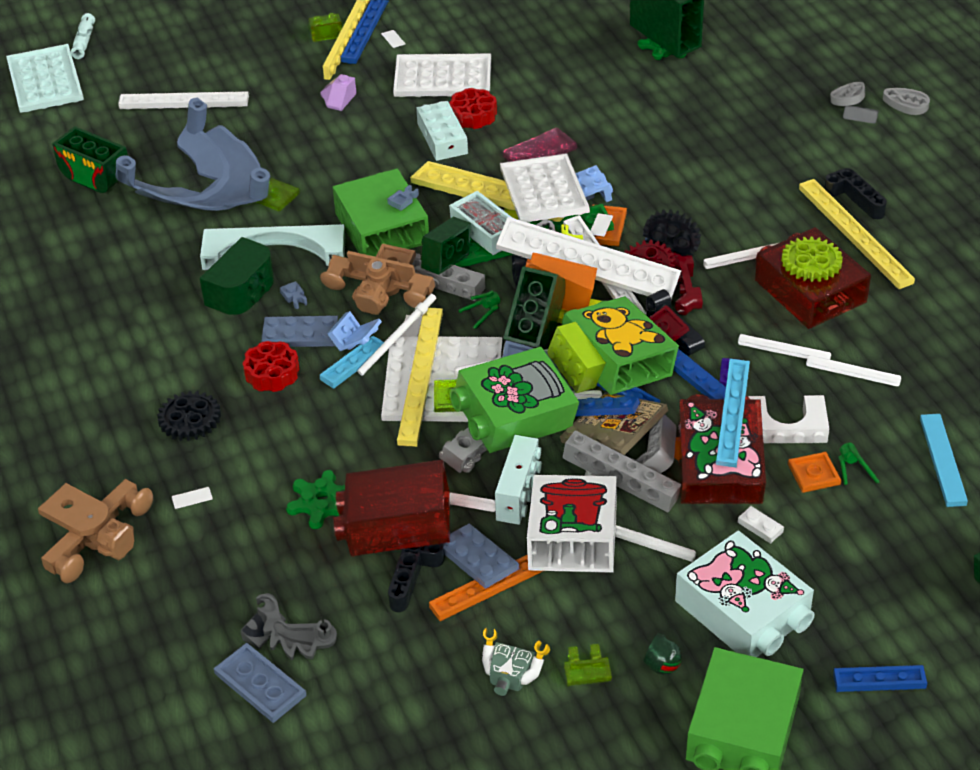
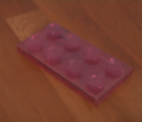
(547, 144)

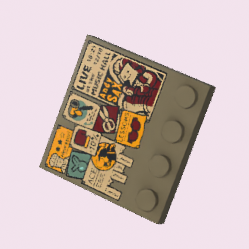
(619, 431)

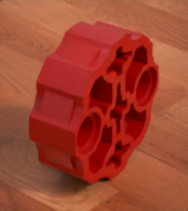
(474, 107)
(271, 366)

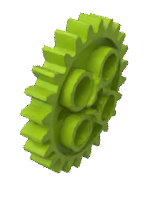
(811, 259)

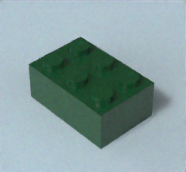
(445, 245)

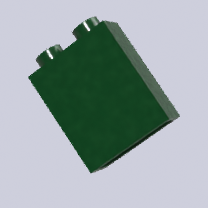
(670, 23)

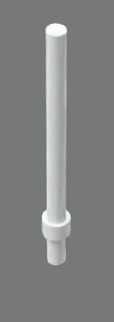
(420, 309)

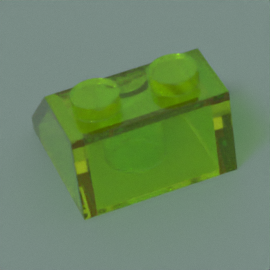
(324, 27)

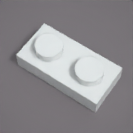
(760, 524)

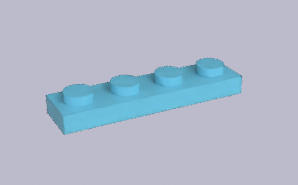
(350, 363)

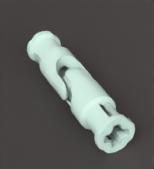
(82, 37)

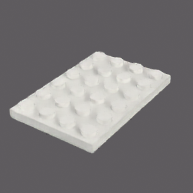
(440, 74)
(544, 188)

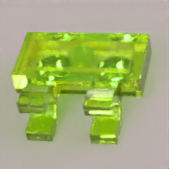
(587, 671)

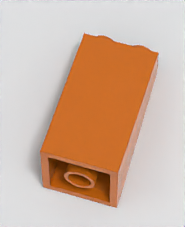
(578, 278)

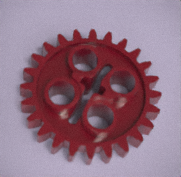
(661, 252)

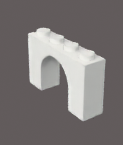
(811, 429)

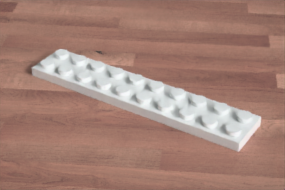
(612, 265)

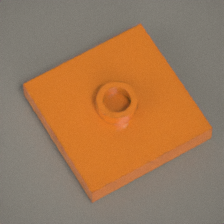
(814, 472)

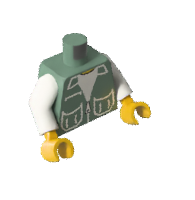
(511, 666)

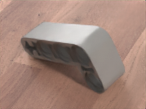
(660, 446)

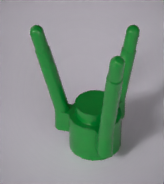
(489, 300)
(850, 454)

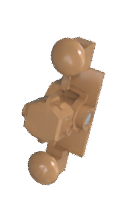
(381, 277)
(91, 525)

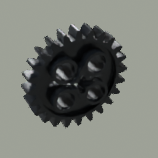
(673, 231)
(189, 415)

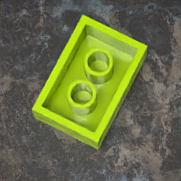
(576, 357)

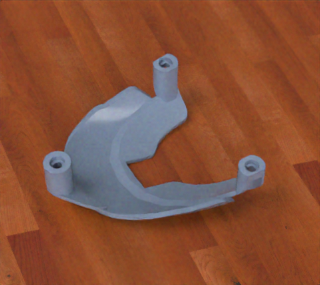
(217, 157)

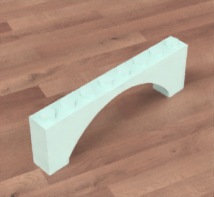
(318, 239)

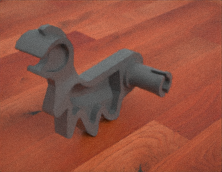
(304, 637)

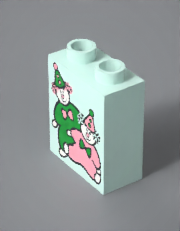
(745, 596)

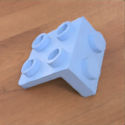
(594, 181)
(349, 333)

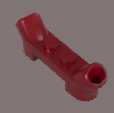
(691, 295)

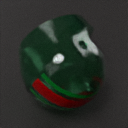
(663, 655)

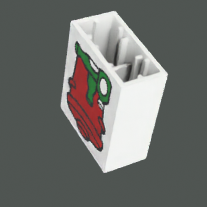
(572, 523)

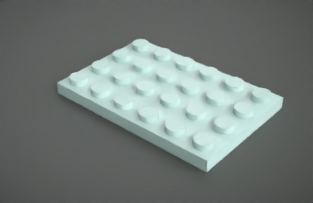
(44, 78)

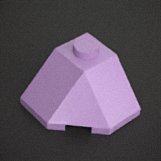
(339, 92)

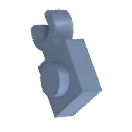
(402, 199)
(294, 293)

